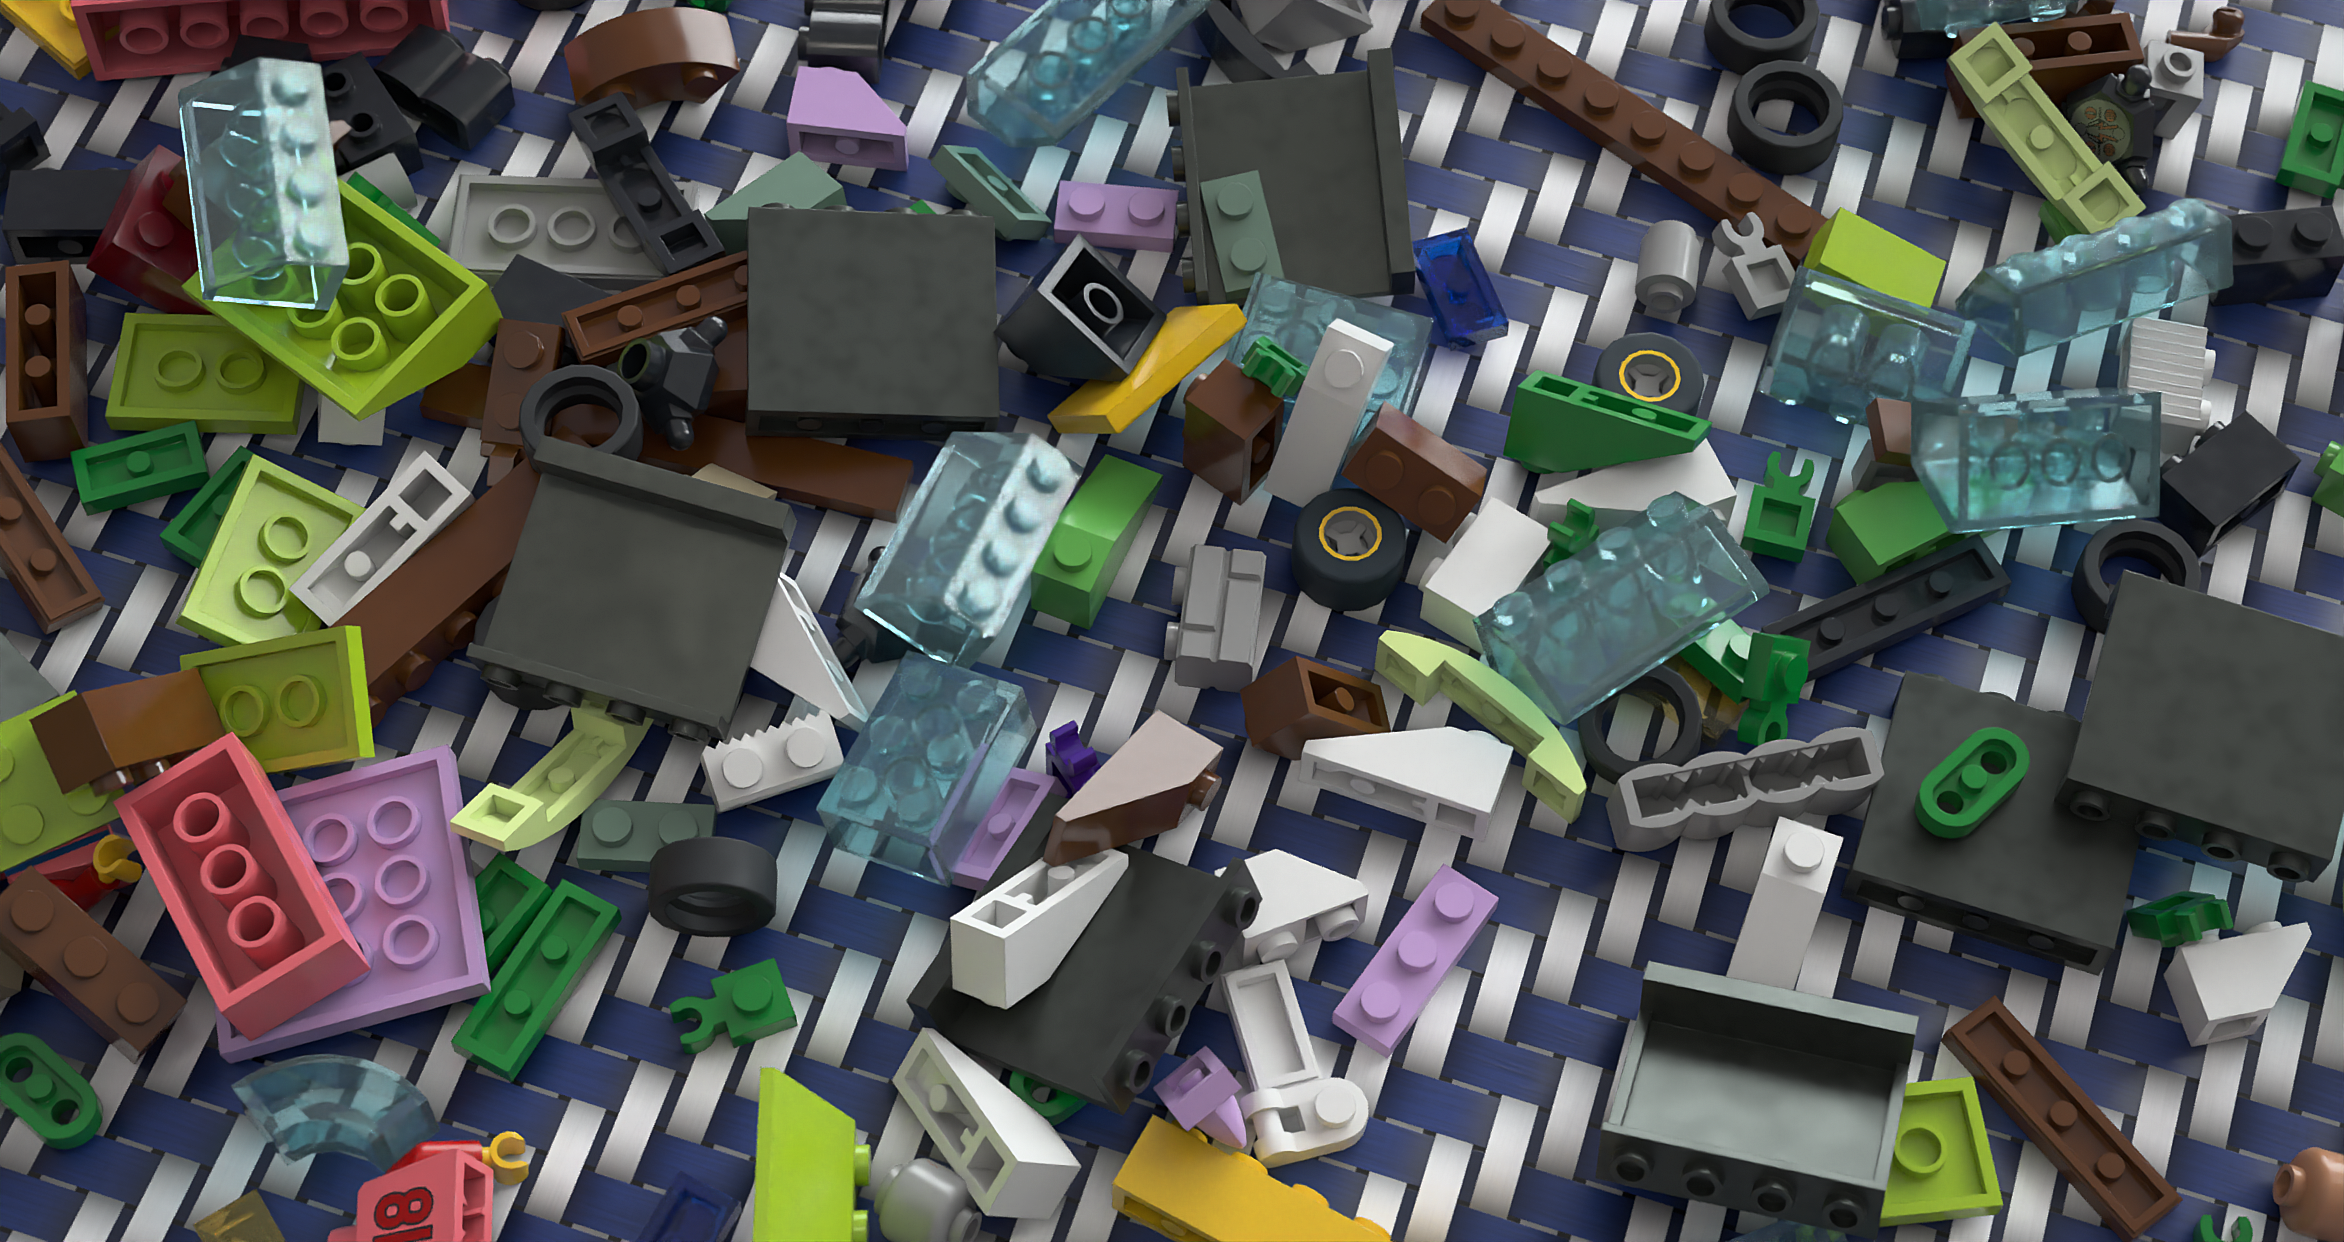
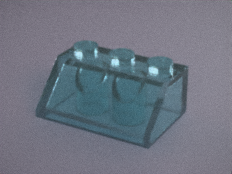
(1854, 344)

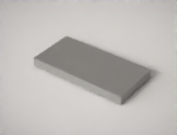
(550, 221)

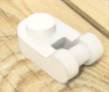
(1328, 1111)

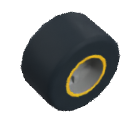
(1652, 371)
(1348, 549)

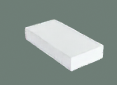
(1269, 1026)

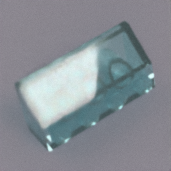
(1069, 64)
(264, 185)
(2102, 277)
(2039, 457)
(969, 542)
(1619, 607)

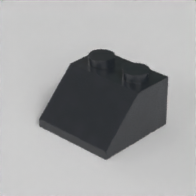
(1081, 318)

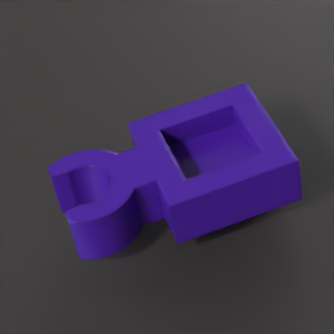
(1069, 759)

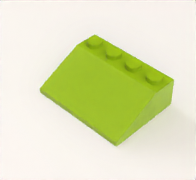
(393, 325)
(806, 1167)

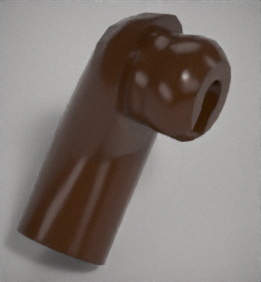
(2216, 38)

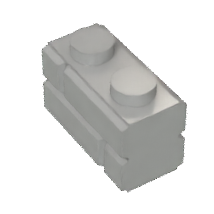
(1218, 618)

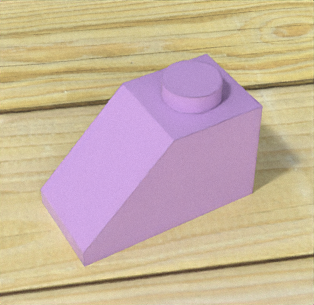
(844, 121)

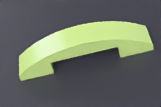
(2038, 134)
(1426, 666)
(556, 787)

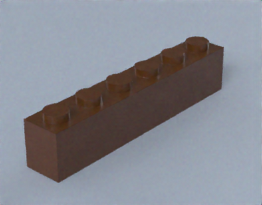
(442, 589)

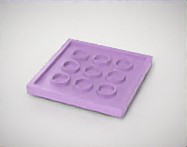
(401, 888)

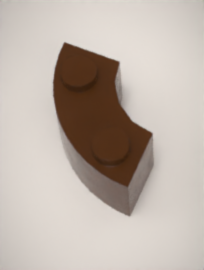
(653, 57)

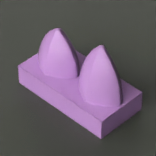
(1203, 1096)

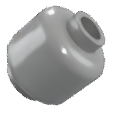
(926, 1205)

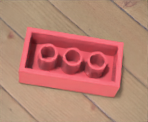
(241, 887)

